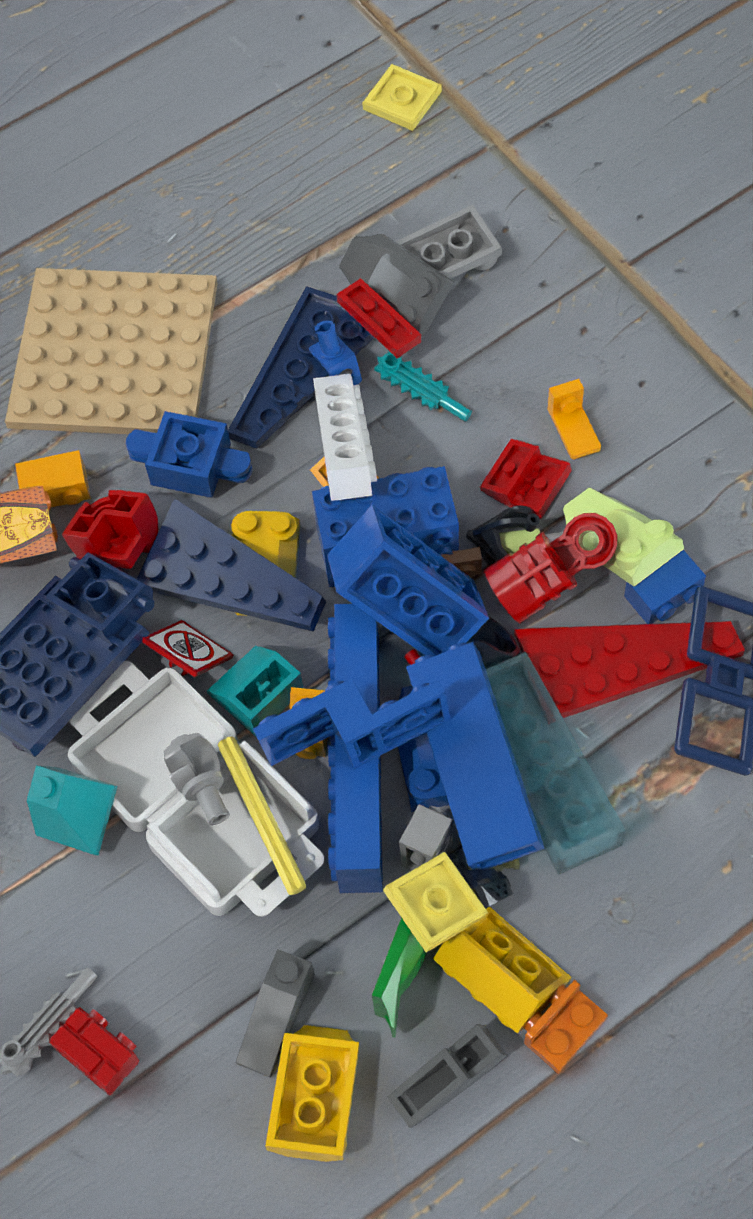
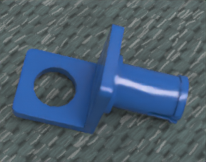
(333, 352)

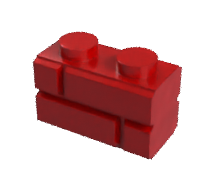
(95, 1050)

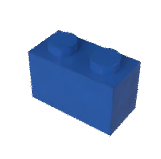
(666, 589)

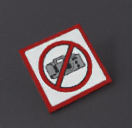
(187, 648)

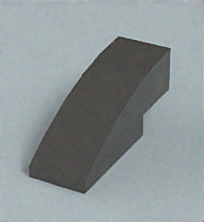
(447, 1075)

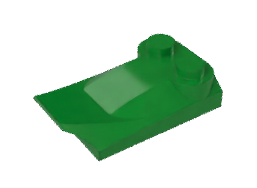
(397, 973)

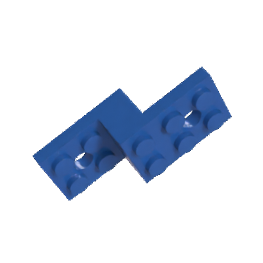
(346, 714)

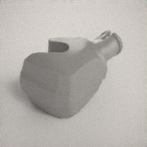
(197, 774)

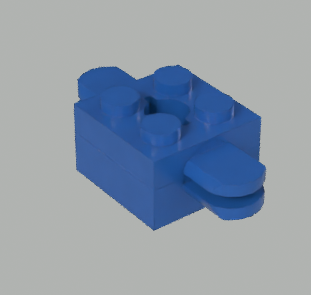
(189, 440)

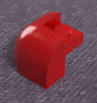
(114, 528)

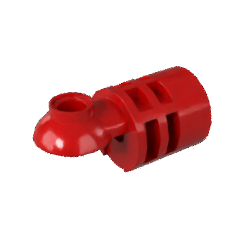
(547, 568)

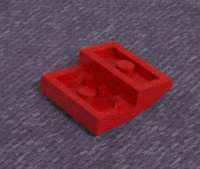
(525, 477)

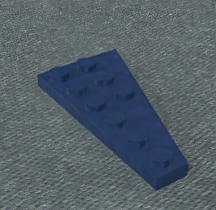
(212, 568)

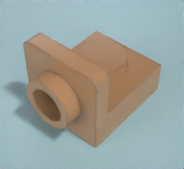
(466, 560)

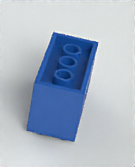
(405, 585)

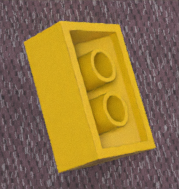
(502, 969)

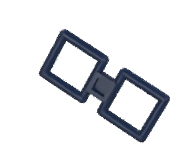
(722, 683)

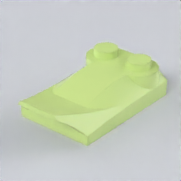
(641, 542)

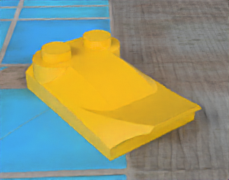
(270, 535)
(313, 1094)

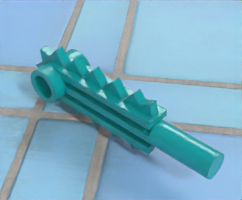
(419, 385)

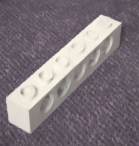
(344, 437)

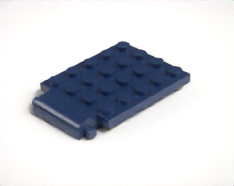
(67, 648)

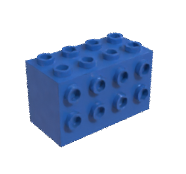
(414, 500)

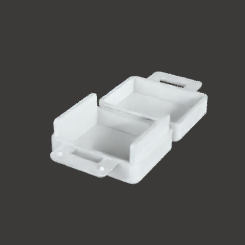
(213, 862)

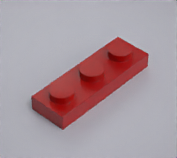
(379, 318)

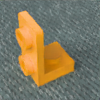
(571, 420)

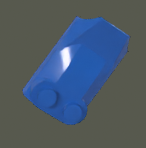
(420, 770)

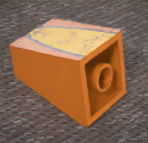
(25, 524)

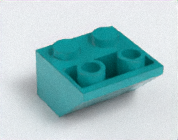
(256, 687)

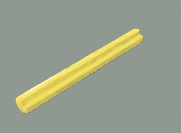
(262, 816)

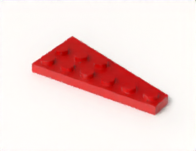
(607, 663)

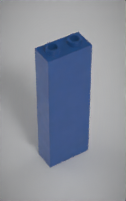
(477, 761)

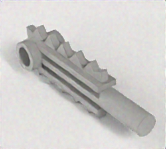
(19, 1053)

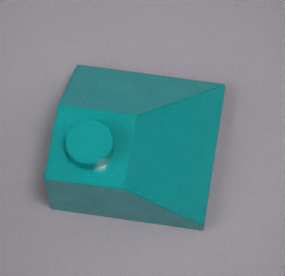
(70, 807)

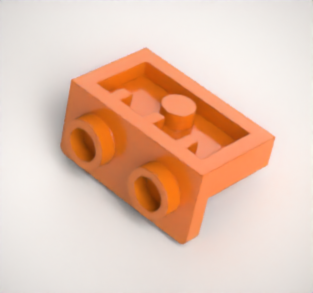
(564, 1026)

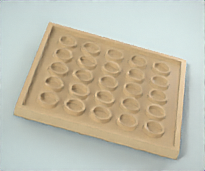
(111, 350)

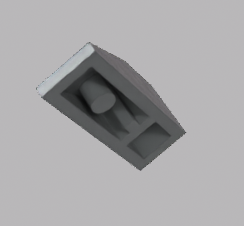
(275, 1012)

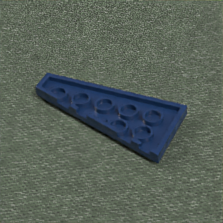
(289, 370)

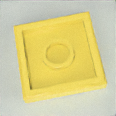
(402, 97)
(435, 901)

